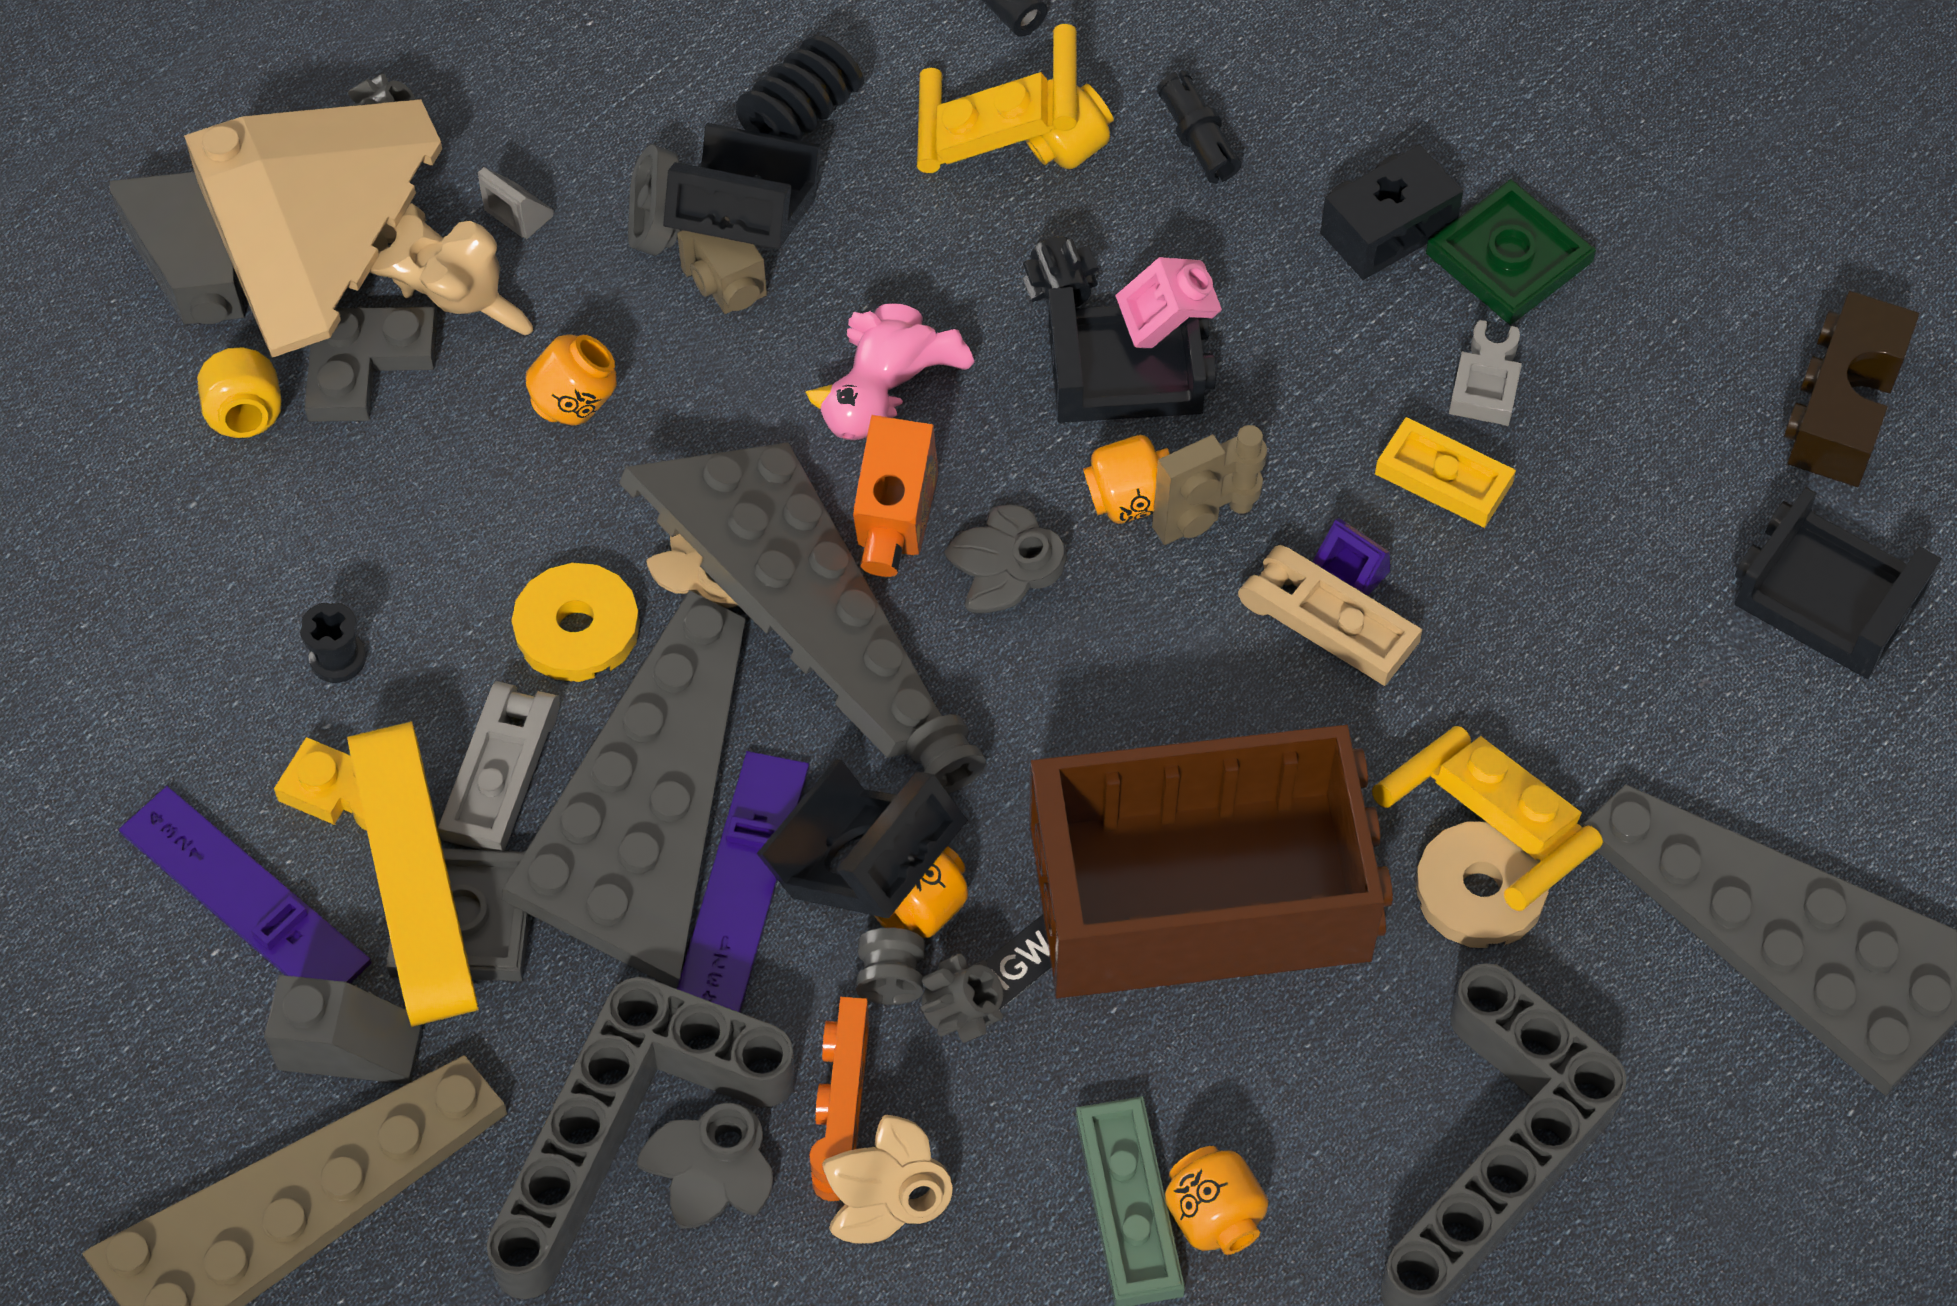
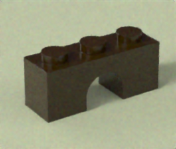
(1839, 425)

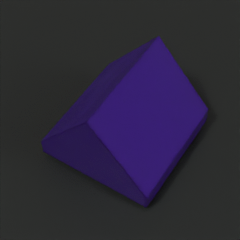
(1353, 557)

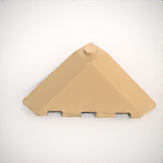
(306, 202)

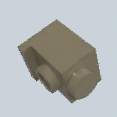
(723, 268)

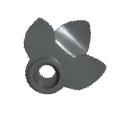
(1000, 558)
(703, 1171)

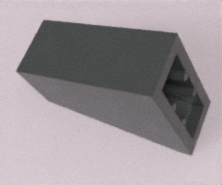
(180, 245)

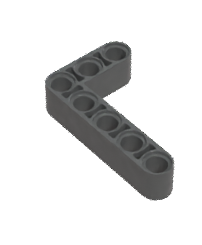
(613, 1107)
(1516, 1151)

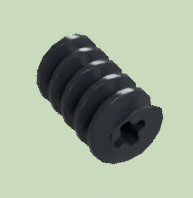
(800, 90)

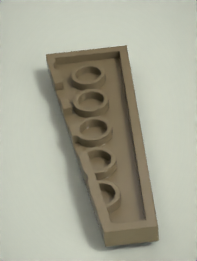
(289, 1206)

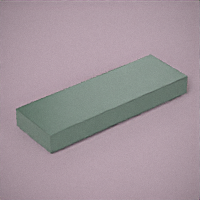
(1129, 1202)

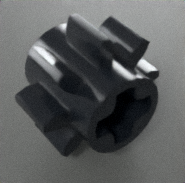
(1060, 265)

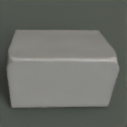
(512, 204)

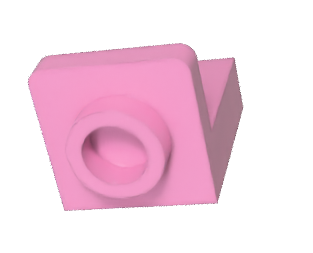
(1165, 298)

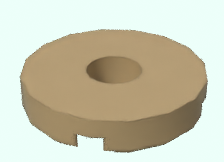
(1452, 907)

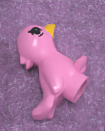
(888, 353)

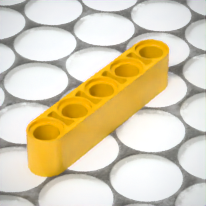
(412, 874)

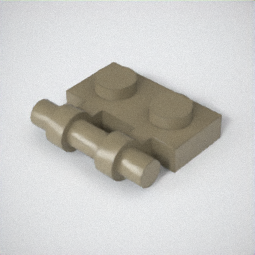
(1205, 477)

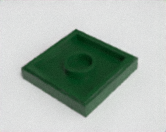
(1510, 251)

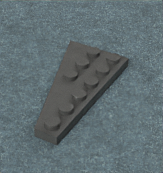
(791, 574)
(633, 822)
(1830, 954)

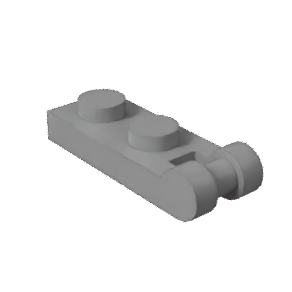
(498, 768)

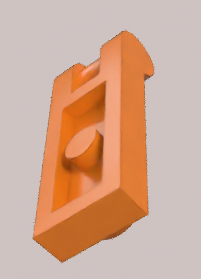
(840, 1102)

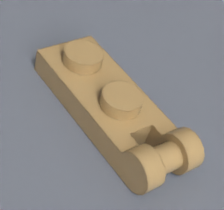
(1331, 614)

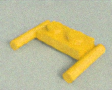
(997, 114)
(1507, 800)

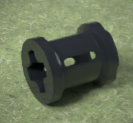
(332, 642)

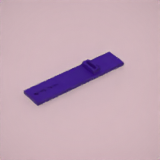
(740, 882)
(241, 891)

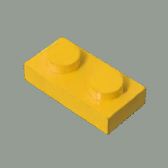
(1445, 472)

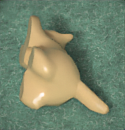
(453, 270)

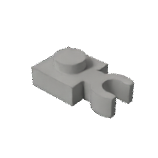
(1487, 378)

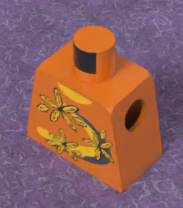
(894, 492)

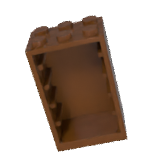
(1206, 860)

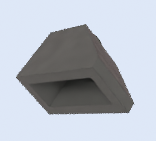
(340, 1032)

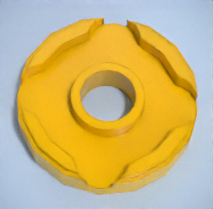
(569, 591)

